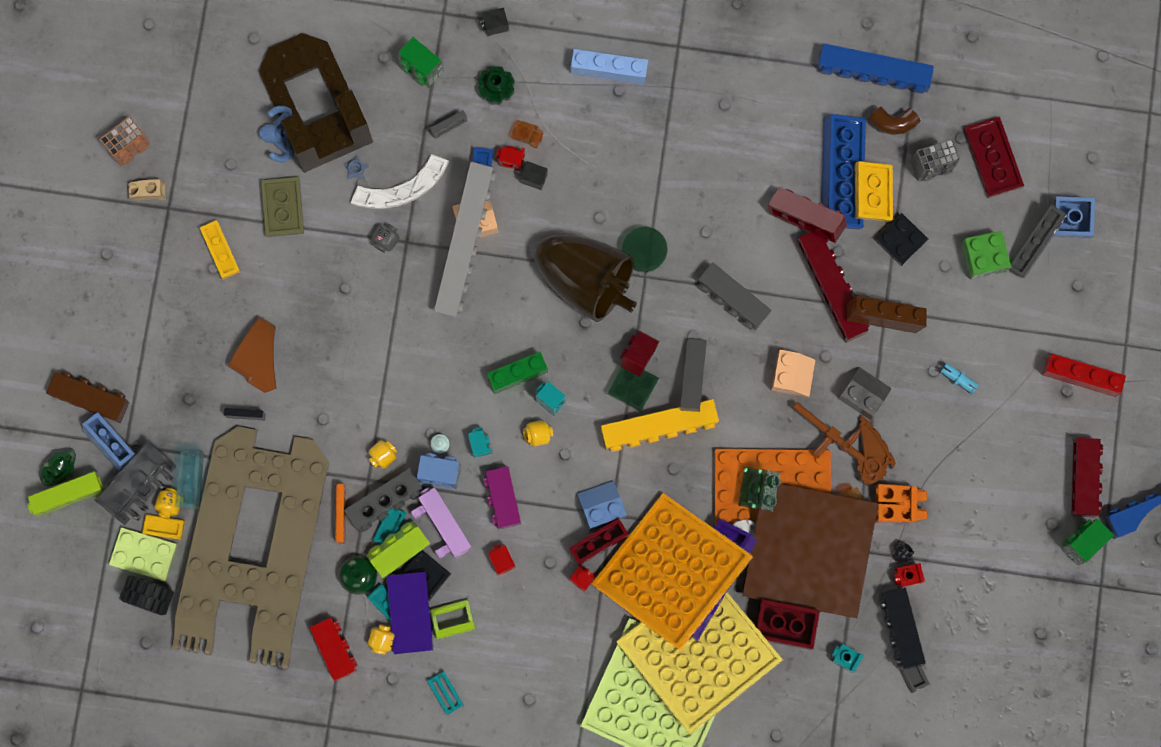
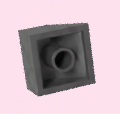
(865, 393)

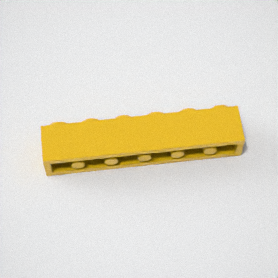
(658, 425)

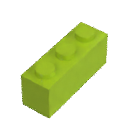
(397, 549)

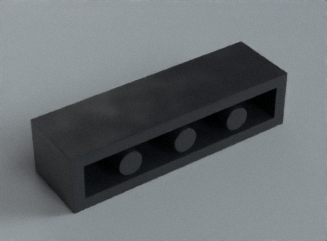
(902, 628)

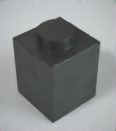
(494, 22)
(533, 175)

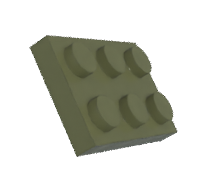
(282, 207)

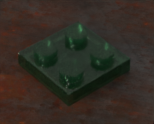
(633, 389)

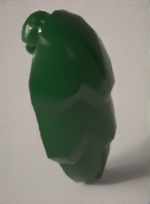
(58, 467)

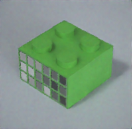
(986, 255)

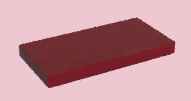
(993, 157)

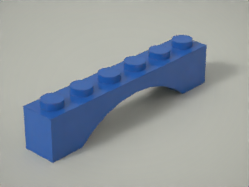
(1128, 520)

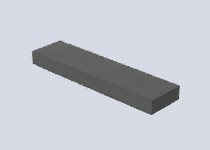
(1037, 241)
(693, 375)

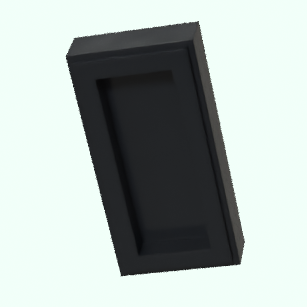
(244, 414)

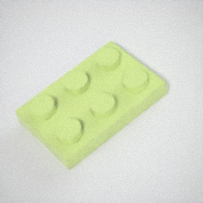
(143, 554)

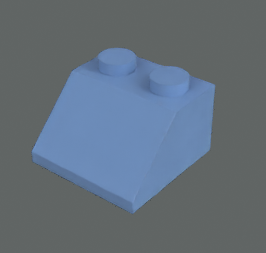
(602, 505)

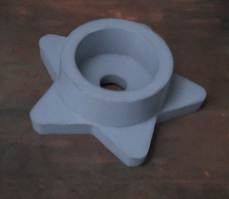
(356, 163)

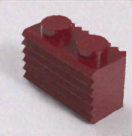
(639, 353)

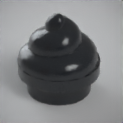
(903, 552)

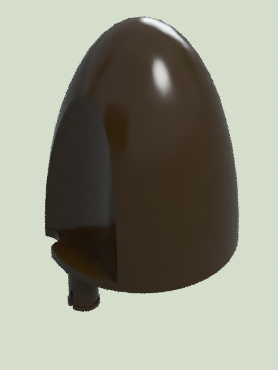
(586, 273)

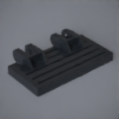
(135, 481)

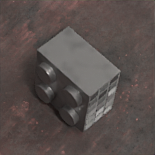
(935, 160)

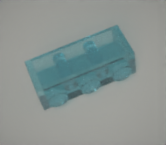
(190, 479)

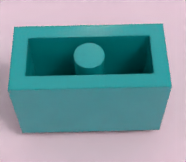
(550, 397)

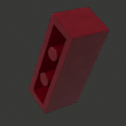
(598, 542)

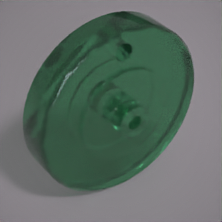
(646, 247)

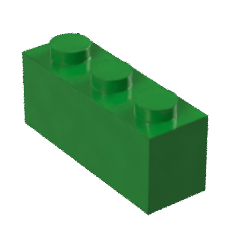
(517, 372)

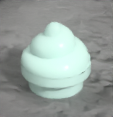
(440, 443)

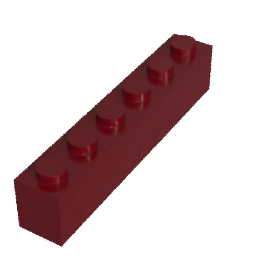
(831, 283)

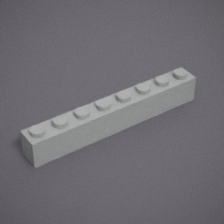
(463, 239)

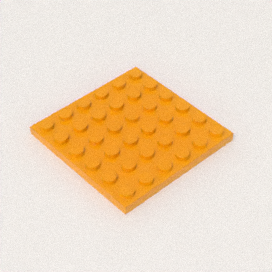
(671, 571)

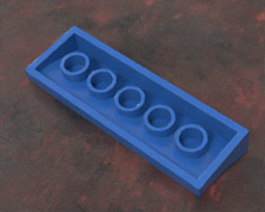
(841, 150)

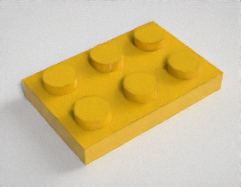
(873, 191)

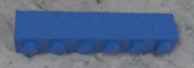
(875, 68)

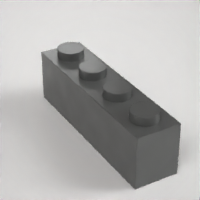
(733, 296)

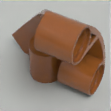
(256, 356)

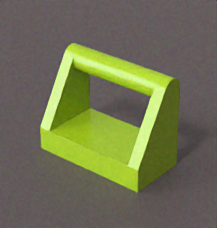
(454, 630)

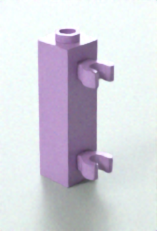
(444, 522)

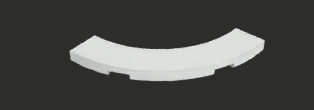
(402, 193)

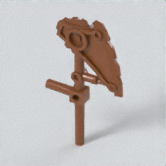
(874, 454)

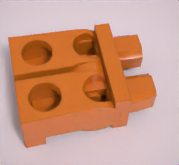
(903, 504)

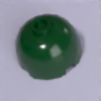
(357, 575)

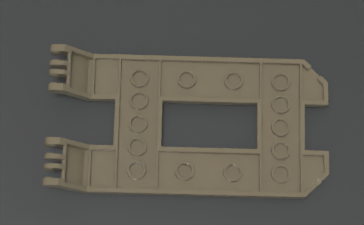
(271, 589)

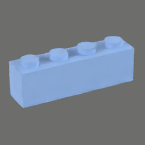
(609, 66)

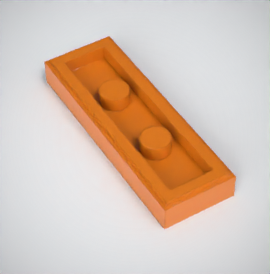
(340, 513)

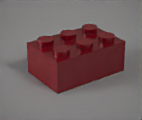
(787, 624)

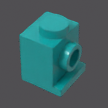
(479, 443)
(854, 661)

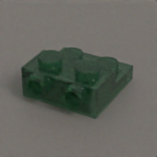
(759, 489)

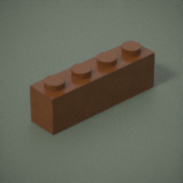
(886, 314)
(88, 397)

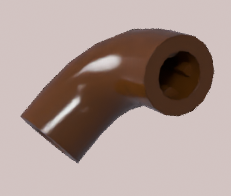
(894, 124)

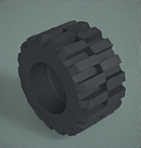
(146, 595)

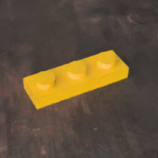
(220, 249)

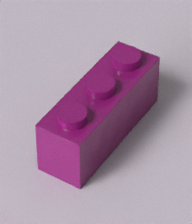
(502, 498)

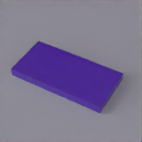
(410, 613)

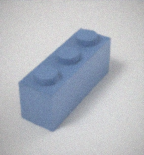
(107, 441)

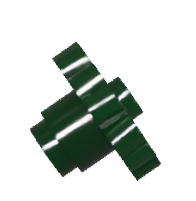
(496, 85)

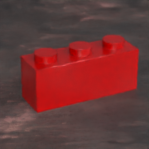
(334, 649)

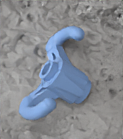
(276, 134)

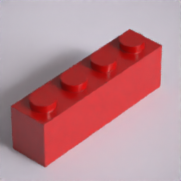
(1084, 375)

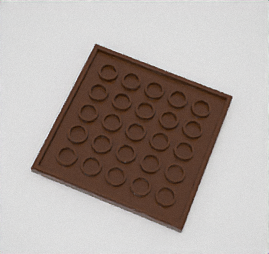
(812, 551)

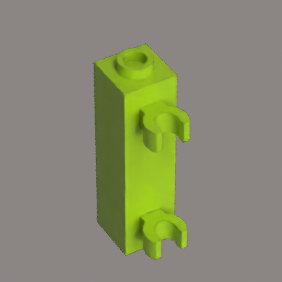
(65, 494)

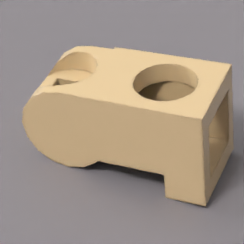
(147, 190)

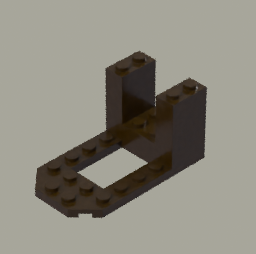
(326, 137)

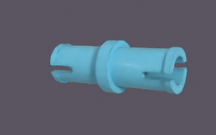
(959, 378)

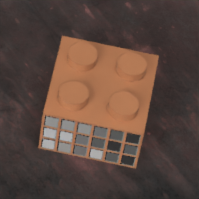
(125, 141)

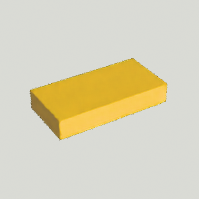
(163, 527)

